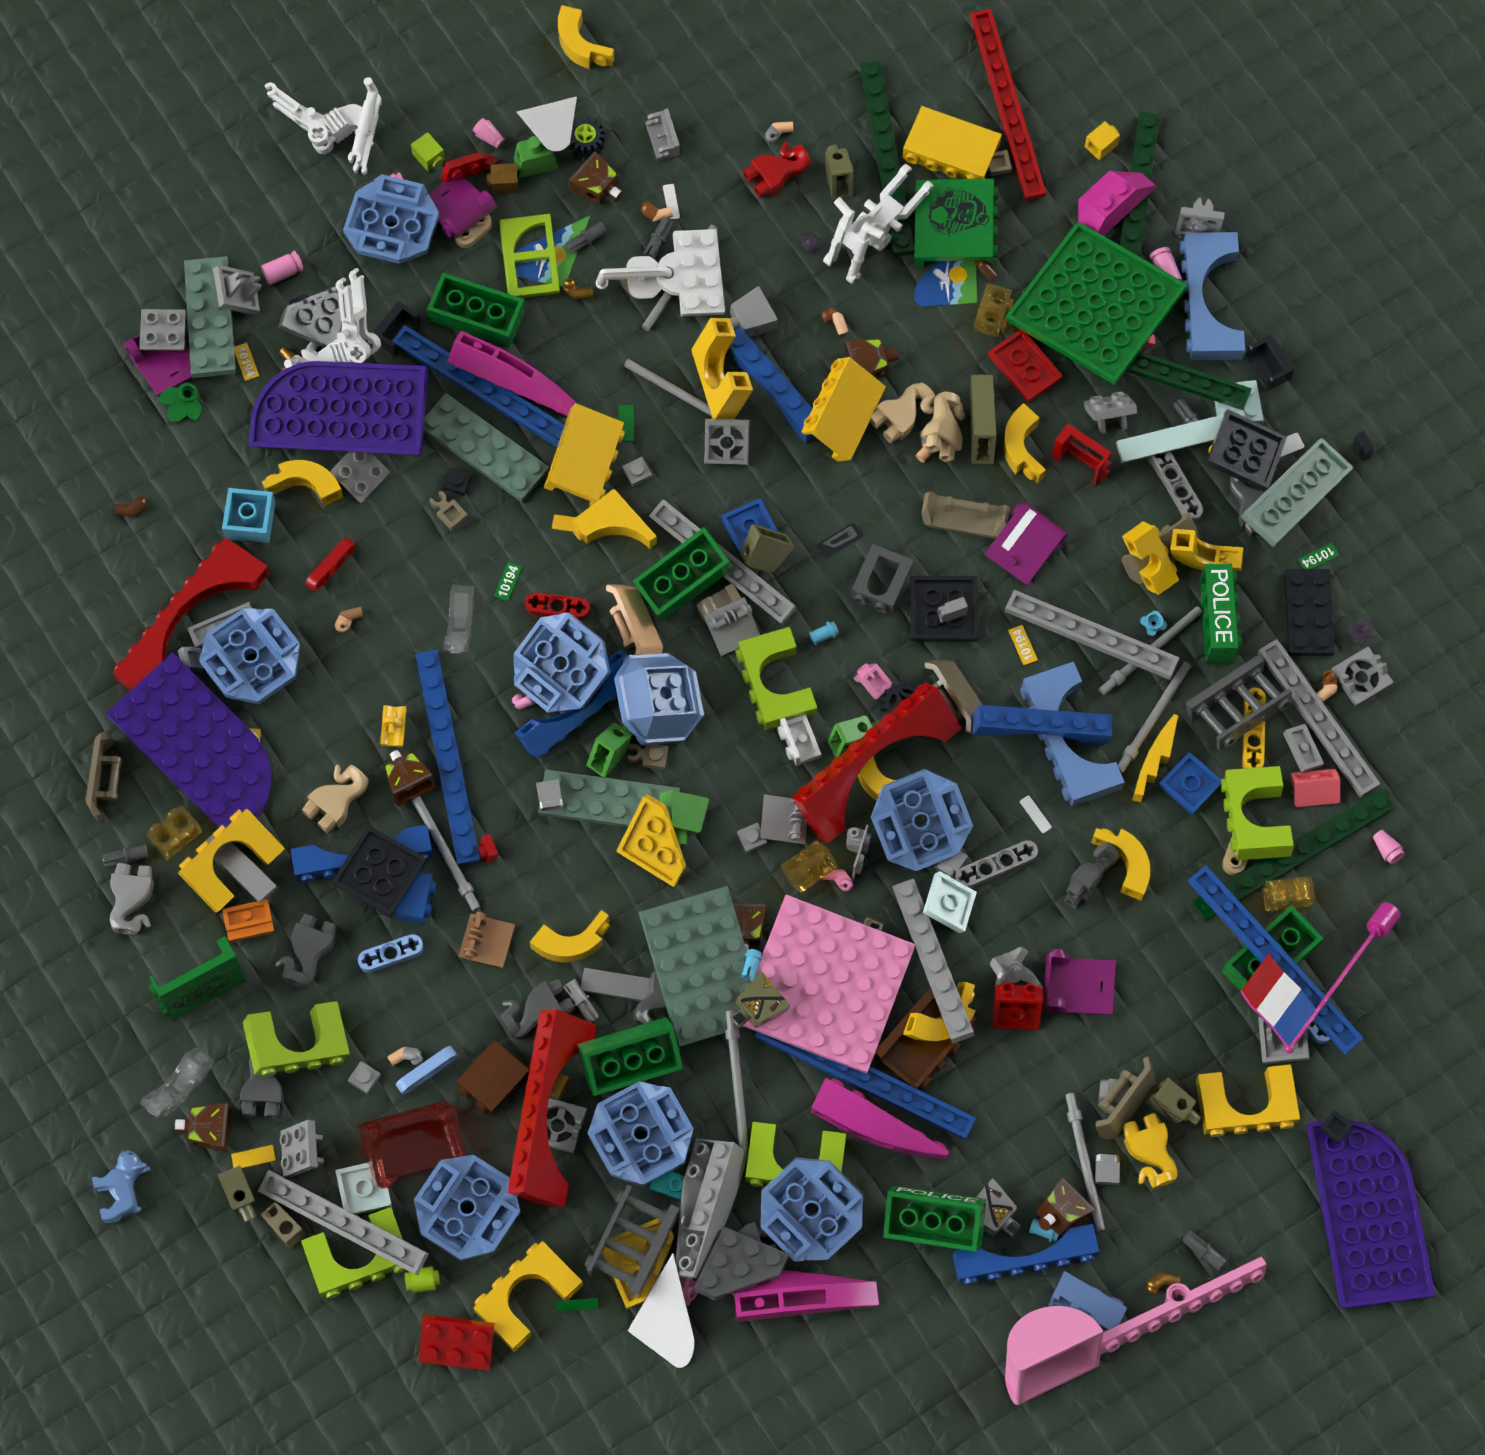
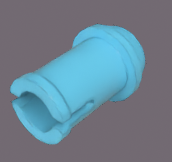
(824, 632)
(751, 964)
(1036, 1229)

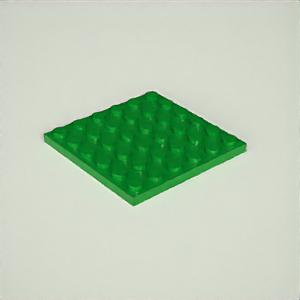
(1096, 302)

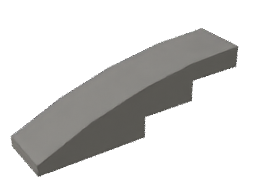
(243, 871)

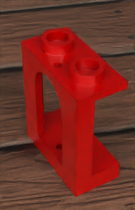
(1064, 444)

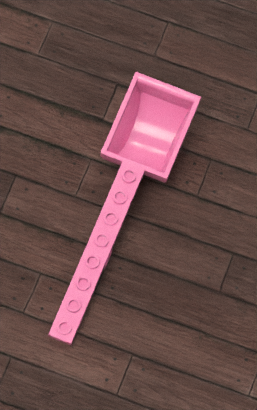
(1065, 1342)

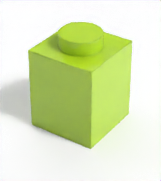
(428, 152)

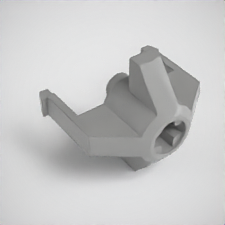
(1010, 968)

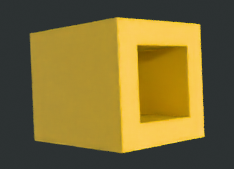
(1102, 140)

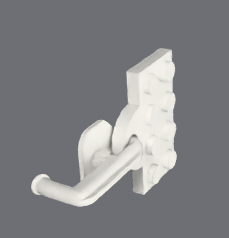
(694, 272)

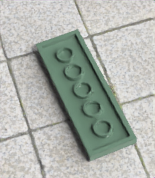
(208, 325)
(484, 447)
(1296, 492)
(600, 798)

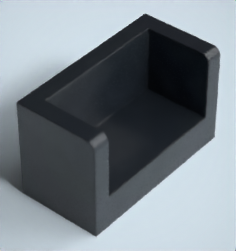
(393, 323)
(1270, 362)

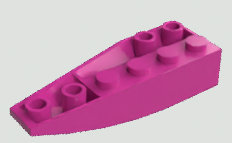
(507, 371)
(870, 1123)
(803, 1294)

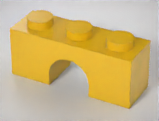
(1160, 571)

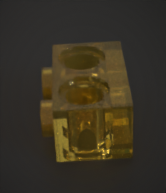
(990, 309)
(178, 836)
(809, 866)
(1288, 892)

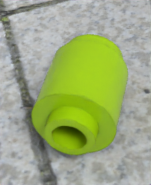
(424, 1281)

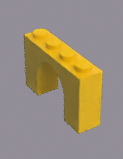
(727, 393)
(199, 871)
(1221, 1117)
(538, 1264)

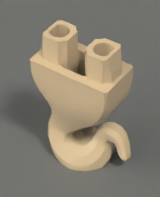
(901, 413)
(943, 431)
(335, 799)

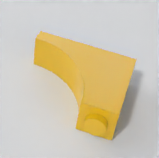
(612, 517)

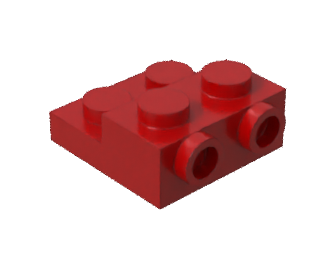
(1017, 1006)

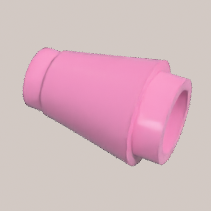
(487, 132)
(1388, 847)

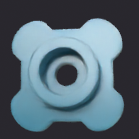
(1155, 617)

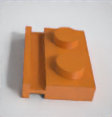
(248, 921)

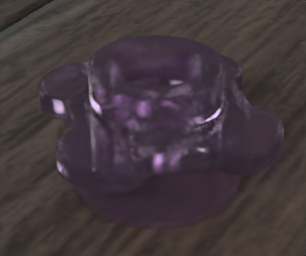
(1358, 637)

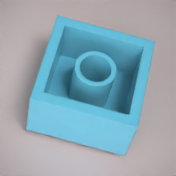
(248, 515)

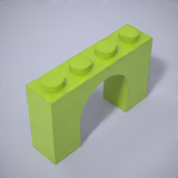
(755, 655)
(1249, 839)
(271, 1057)
(761, 1162)
(332, 1277)

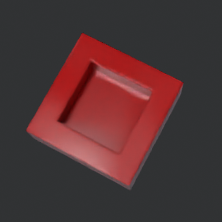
(487, 849)

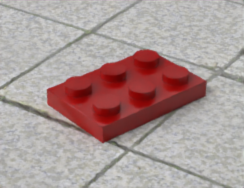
(1025, 365)
(456, 1342)

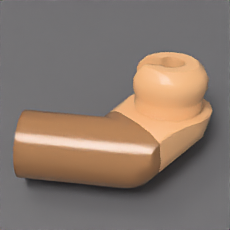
(346, 617)

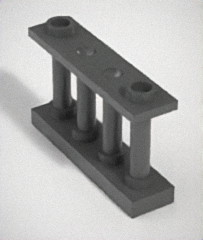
(1232, 683)
(645, 1260)

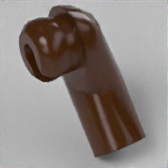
(986, 269)
(134, 508)

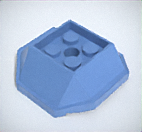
(388, 202)
(246, 634)
(539, 660)
(643, 708)
(939, 835)
(645, 1109)
(461, 1182)
(807, 1233)

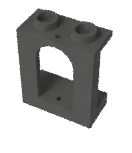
(885, 602)

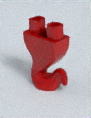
(774, 170)

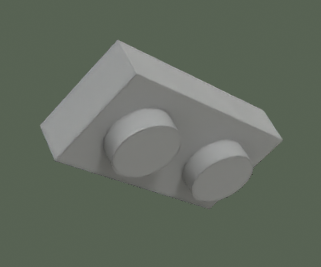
(1303, 748)

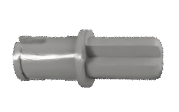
(581, 1000)

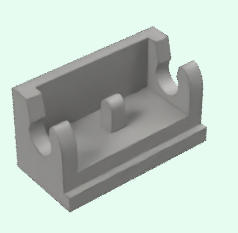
(662, 135)

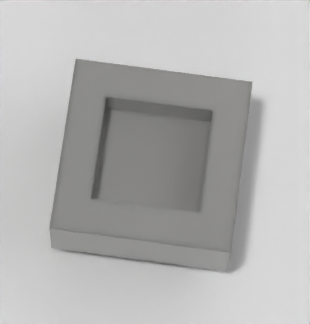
(637, 472)
(190, 657)
(751, 838)
(364, 1077)

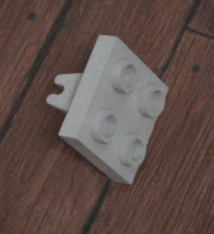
(237, 289)
(1109, 407)
(1274, 1049)
(299, 1148)

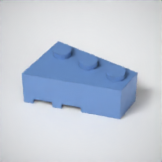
(1088, 1299)

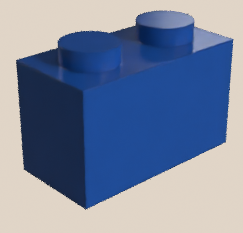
(416, 905)

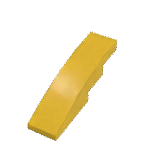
(1157, 754)

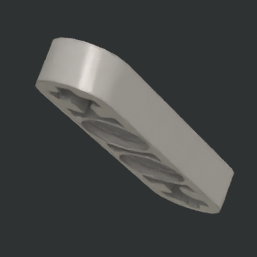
(1174, 484)
(997, 867)

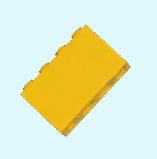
(950, 145)
(844, 408)
(585, 453)

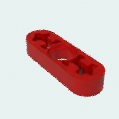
(330, 564)
(540, 609)

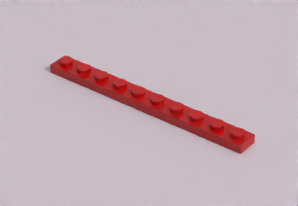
(1008, 105)

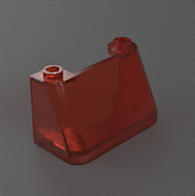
(411, 1141)

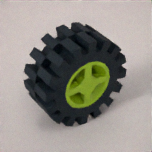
(583, 130)

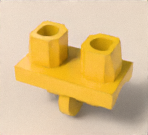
(393, 726)

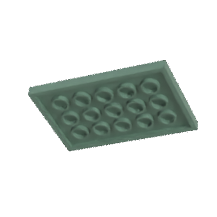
(697, 961)

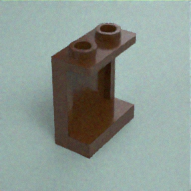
(492, 1078)

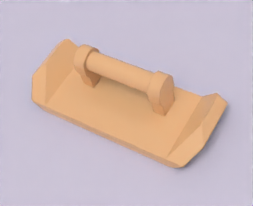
(637, 619)

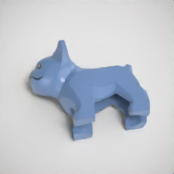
(121, 1186)

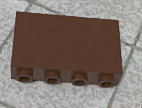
(915, 1059)

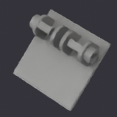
(162, 329)
(359, 473)
(731, 625)
(782, 820)
(858, 842)

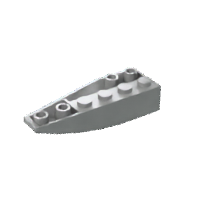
(706, 1201)

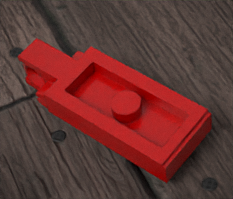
(467, 166)

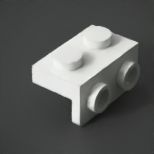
(800, 740)

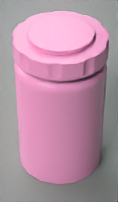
(1165, 261)
(282, 268)

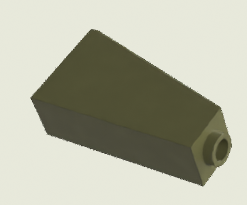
(982, 419)

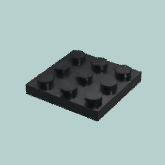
(1246, 450)
(931, 592)
(379, 871)

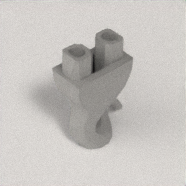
(130, 895)

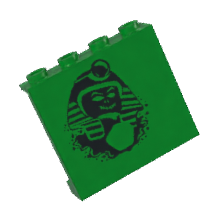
(956, 221)
(199, 984)

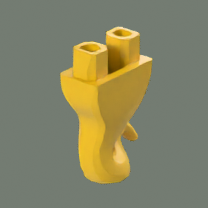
(1150, 1148)

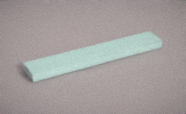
(1169, 439)

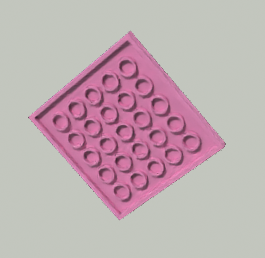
(835, 980)

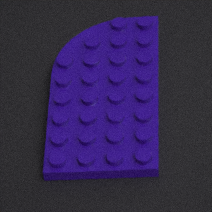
(342, 408)
(196, 741)
(1370, 1218)

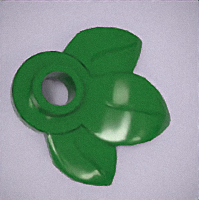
(180, 406)

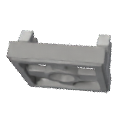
(1199, 215)
(711, 457)
(1349, 685)
(578, 1113)

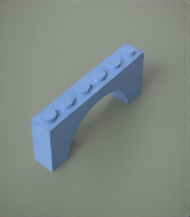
(1207, 336)
(1079, 777)

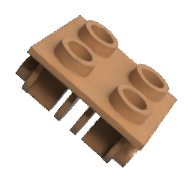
(486, 940)

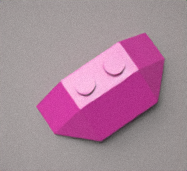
(1112, 199)

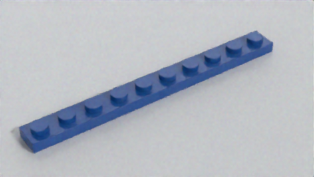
(491, 394)
(447, 758)
(1262, 944)
(886, 1089)

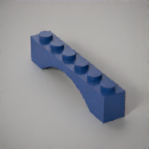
(753, 361)
(1079, 726)
(541, 734)
(313, 862)
(1076, 1244)

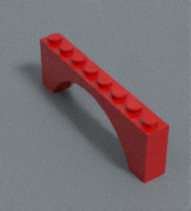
(224, 570)
(826, 796)
(533, 1168)

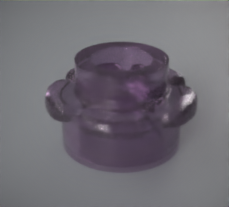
(811, 244)

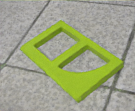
(510, 232)

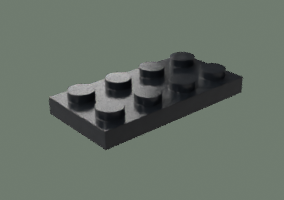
(1309, 612)

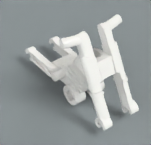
(335, 124)
(872, 227)
(350, 342)

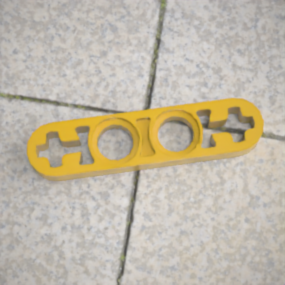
(1258, 731)

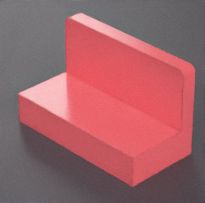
(1316, 787)

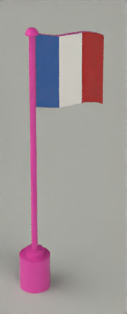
(1284, 1003)

